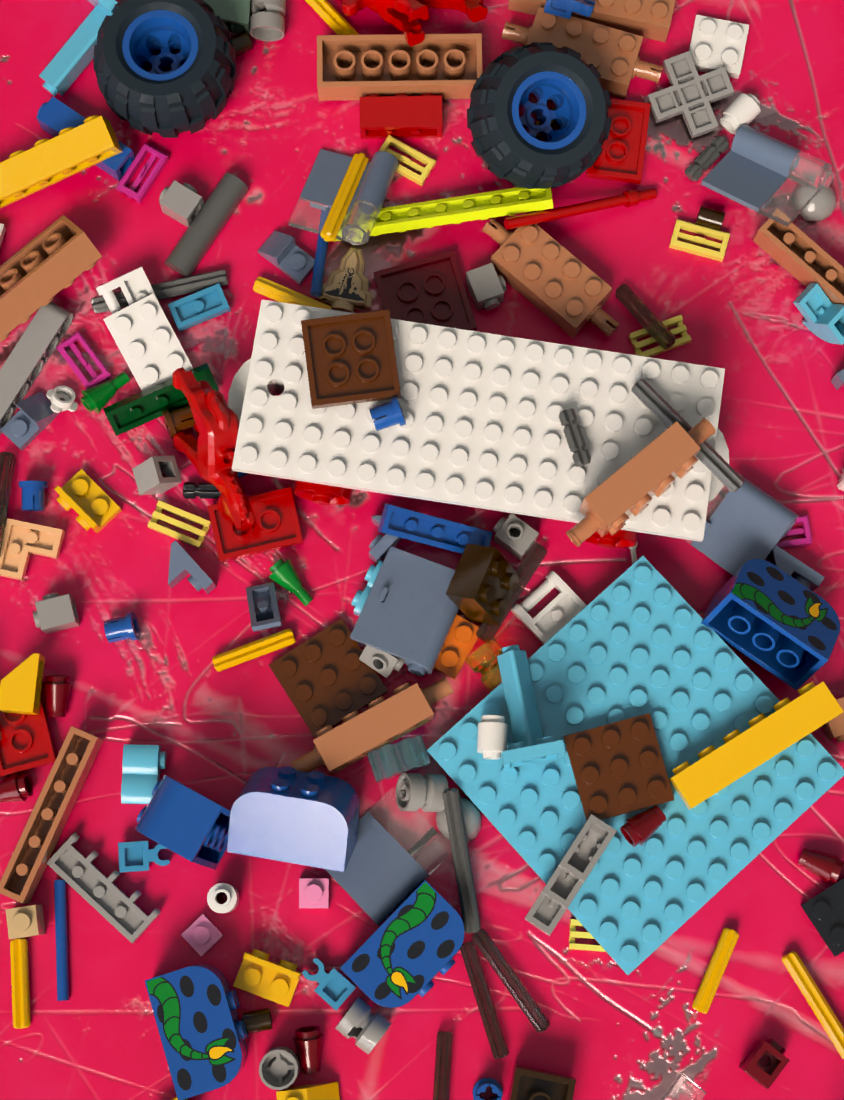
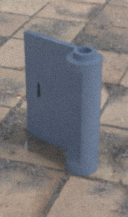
(414, 614)

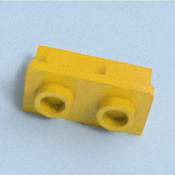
(88, 501)
(268, 978)

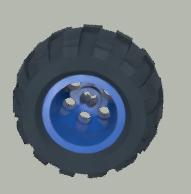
(199, 74)
(510, 141)

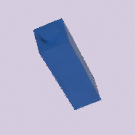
(57, 116)

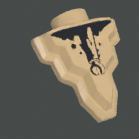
(348, 286)

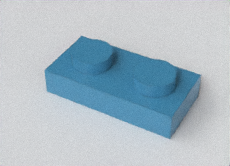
(199, 307)

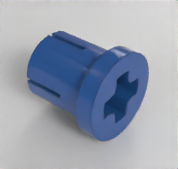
(393, 412)
(33, 495)
(122, 628)
(480, 1086)

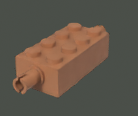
(607, 48)
(551, 278)
(639, 479)
(374, 728)

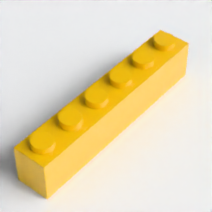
(57, 158)
(755, 745)

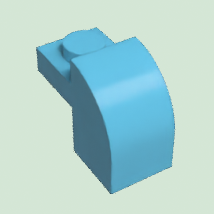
(820, 315)

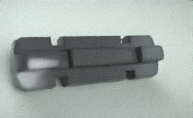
(707, 158)
(574, 437)

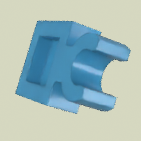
(136, 856)
(332, 987)

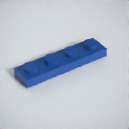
(431, 529)

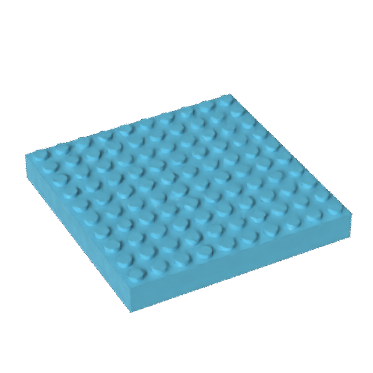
(617, 660)

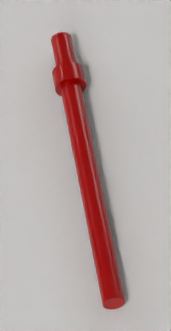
(628, 199)

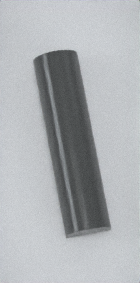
(207, 225)

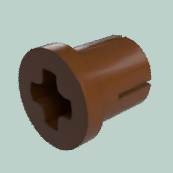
(178, 420)

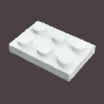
(147, 342)

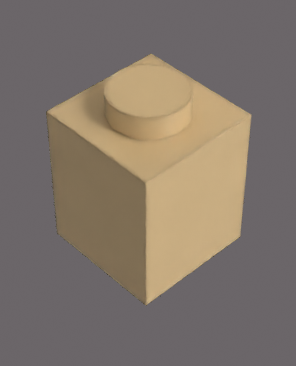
(25, 921)

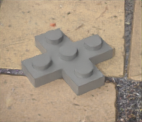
(690, 94)

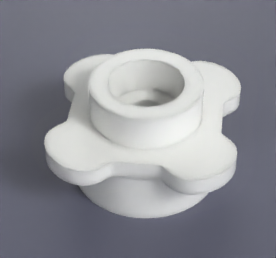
(62, 399)

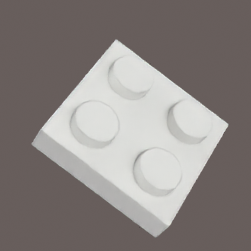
(718, 44)

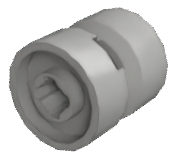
(267, 19)
(420, 791)
(363, 1025)
(279, 1068)

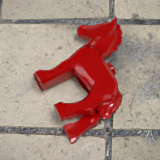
(405, 12)
(215, 444)

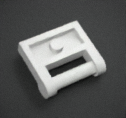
(133, 285)
(555, 614)

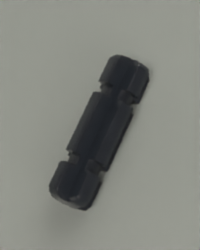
(204, 490)

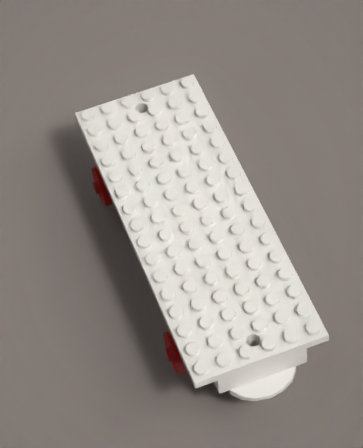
(476, 424)

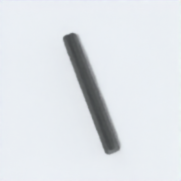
(170, 288)
(669, 416)
(461, 860)

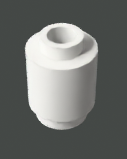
(741, 111)
(492, 736)
(232, 898)

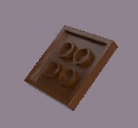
(350, 359)
(327, 677)
(618, 767)

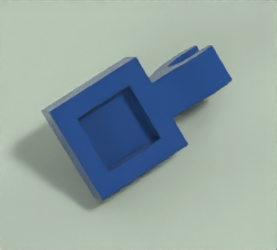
(564, 8)

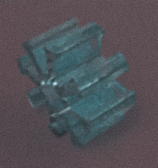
(398, 758)

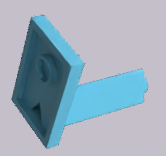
(77, 51)
(529, 743)

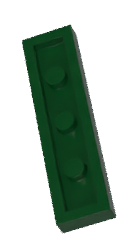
(151, 402)

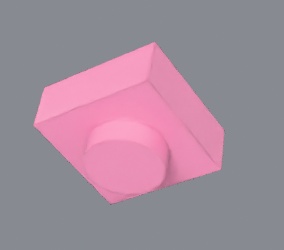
(313, 892)
(202, 935)

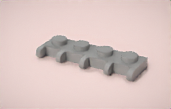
(101, 890)

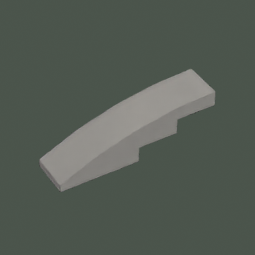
(570, 875)

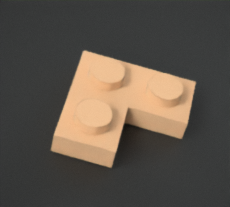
(25, 539)

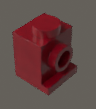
(765, 1074)

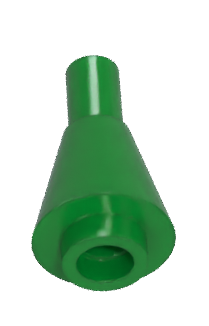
(98, 396)
(287, 577)

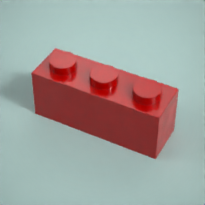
(401, 116)

